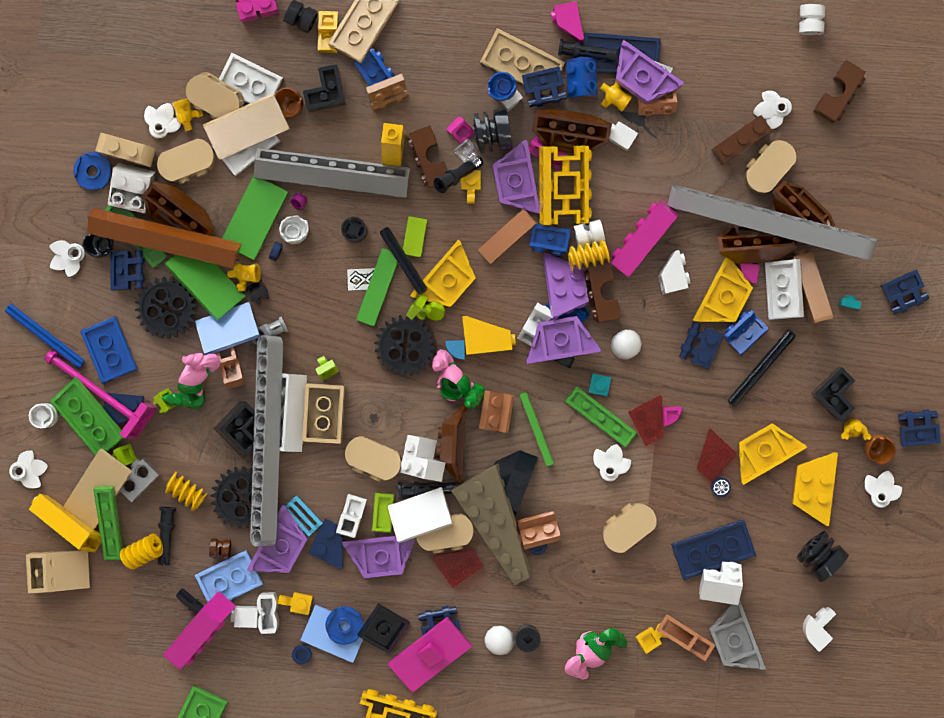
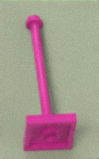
(137, 420)

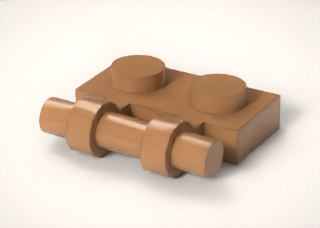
(387, 92)

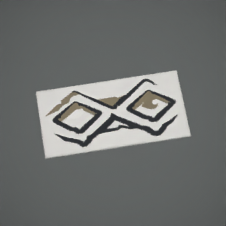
(359, 278)

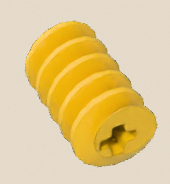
(588, 255)
(185, 492)
(142, 551)

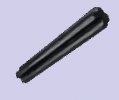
(403, 260)

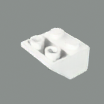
(128, 186)
(672, 276)

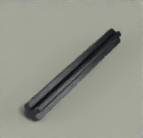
(761, 368)

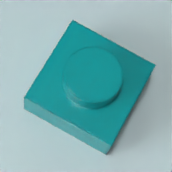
(850, 302)
(599, 384)

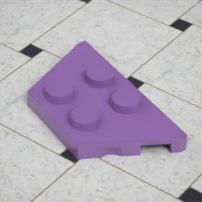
(643, 75)
(516, 179)
(565, 287)
(561, 340)
(286, 549)
(379, 555)

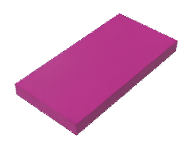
(413, 669)

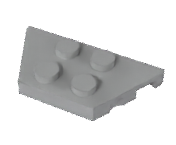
(735, 639)

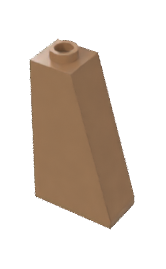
(813, 291)

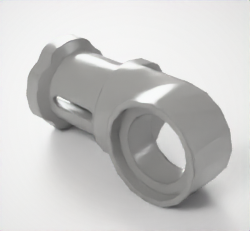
(267, 328)

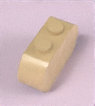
(213, 95)
(125, 150)
(186, 161)
(769, 166)
(373, 458)
(628, 527)
(451, 536)

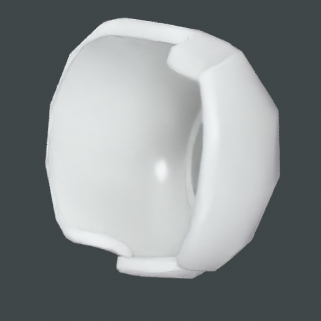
(293, 229)
(626, 344)
(499, 640)

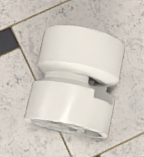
(812, 19)
(588, 234)
(43, 415)

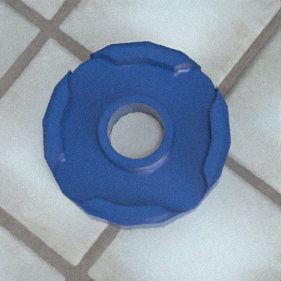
(81, 171)
(335, 617)

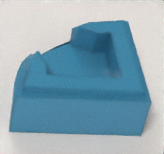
(456, 348)

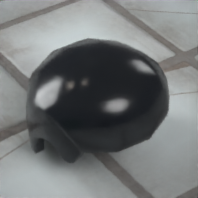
(97, 246)

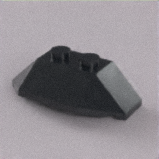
(516, 474)

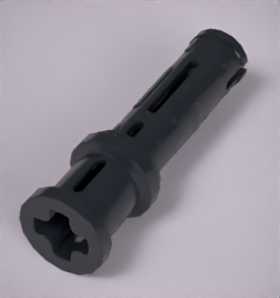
(576, 47)
(453, 177)
(415, 489)
(166, 525)

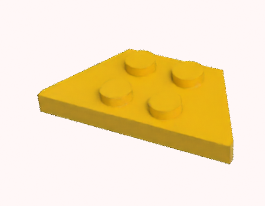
(448, 277)
(725, 295)
(766, 450)
(815, 487)

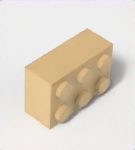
(323, 413)

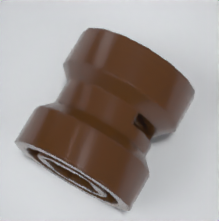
(220, 548)

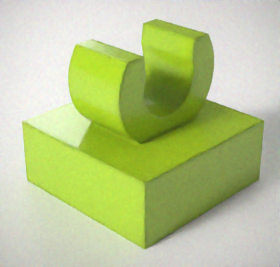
(418, 308)
(326, 368)
(158, 400)
(125, 454)

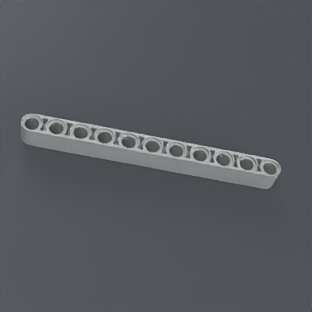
(772, 222)
(266, 441)

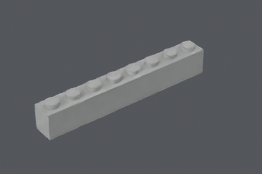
(331, 172)

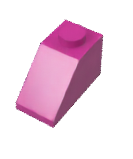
(568, 20)

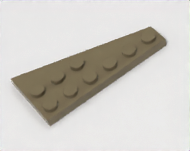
(493, 517)

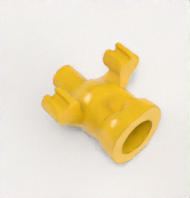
(615, 96)
(184, 113)
(245, 274)
(854, 428)

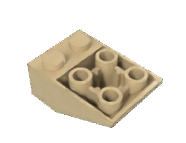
(57, 571)

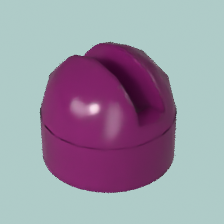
(298, 201)

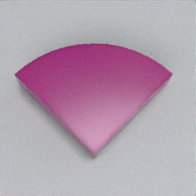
(750, 272)
(671, 414)

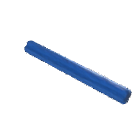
(44, 335)

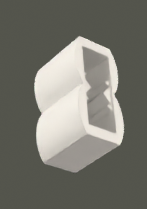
(267, 605)

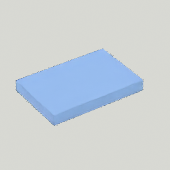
(230, 330)
(229, 577)
(316, 635)

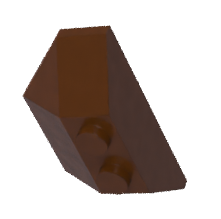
(570, 129)
(798, 202)
(175, 209)
(753, 246)
(452, 443)

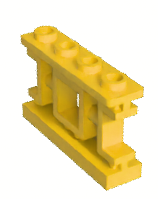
(549, 184)
(398, 705)

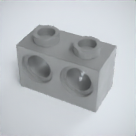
(141, 483)

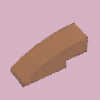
(507, 236)
(231, 368)
(685, 637)

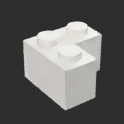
(419, 459)
(722, 585)

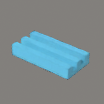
(308, 510)

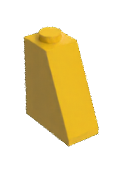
(485, 337)

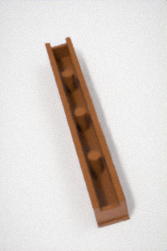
(163, 238)

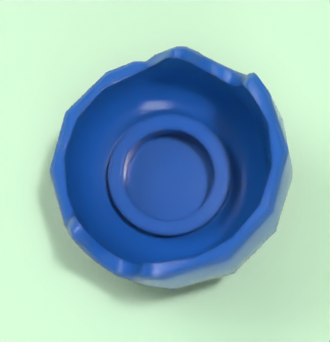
(502, 86)

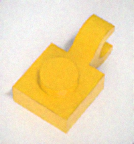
(471, 183)
(299, 602)

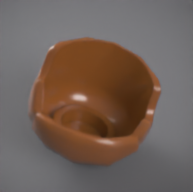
(289, 102)
(880, 449)

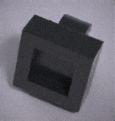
(256, 290)

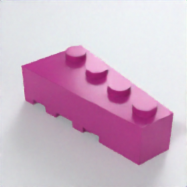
(644, 238)

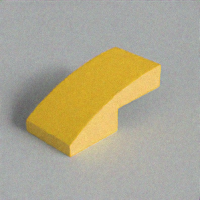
(326, 28)

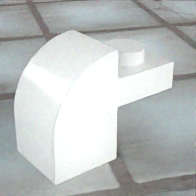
(539, 314)
(351, 515)
(814, 630)

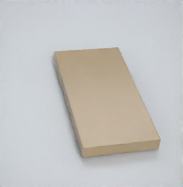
(362, 27)
(517, 57)
(246, 126)
(102, 471)

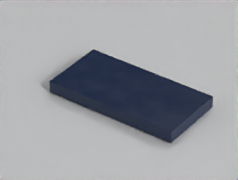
(646, 45)
(712, 548)

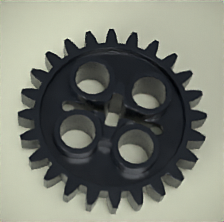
(159, 323)
(387, 344)
(228, 509)

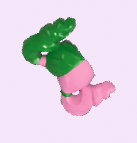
(191, 380)
(453, 382)
(595, 652)

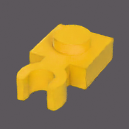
(649, 639)

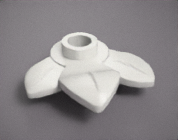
(770, 109)
(161, 117)
(64, 258)
(613, 460)
(31, 470)
(882, 486)

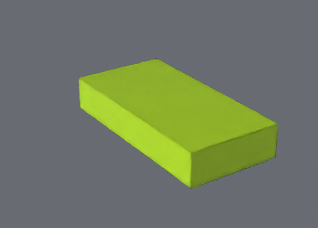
(414, 236)
(381, 516)

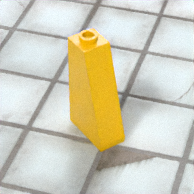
(392, 144)
(66, 523)

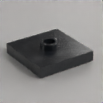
(383, 628)

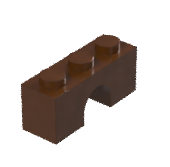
(849, 77)
(741, 140)
(422, 141)
(604, 309)

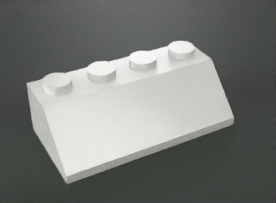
(292, 412)

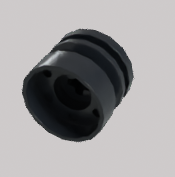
(492, 130)
(825, 560)

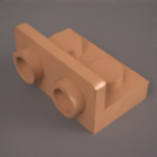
(664, 105)
(496, 411)
(539, 530)

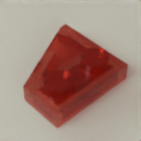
(648, 420)
(714, 455)
(458, 565)

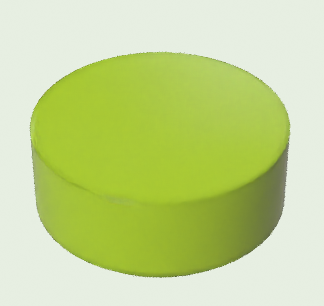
(437, 311)

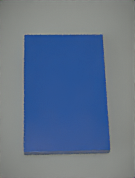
(109, 350)

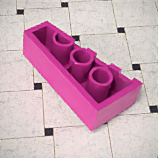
(199, 631)

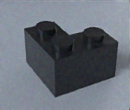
(330, 93)
(830, 393)
(233, 428)

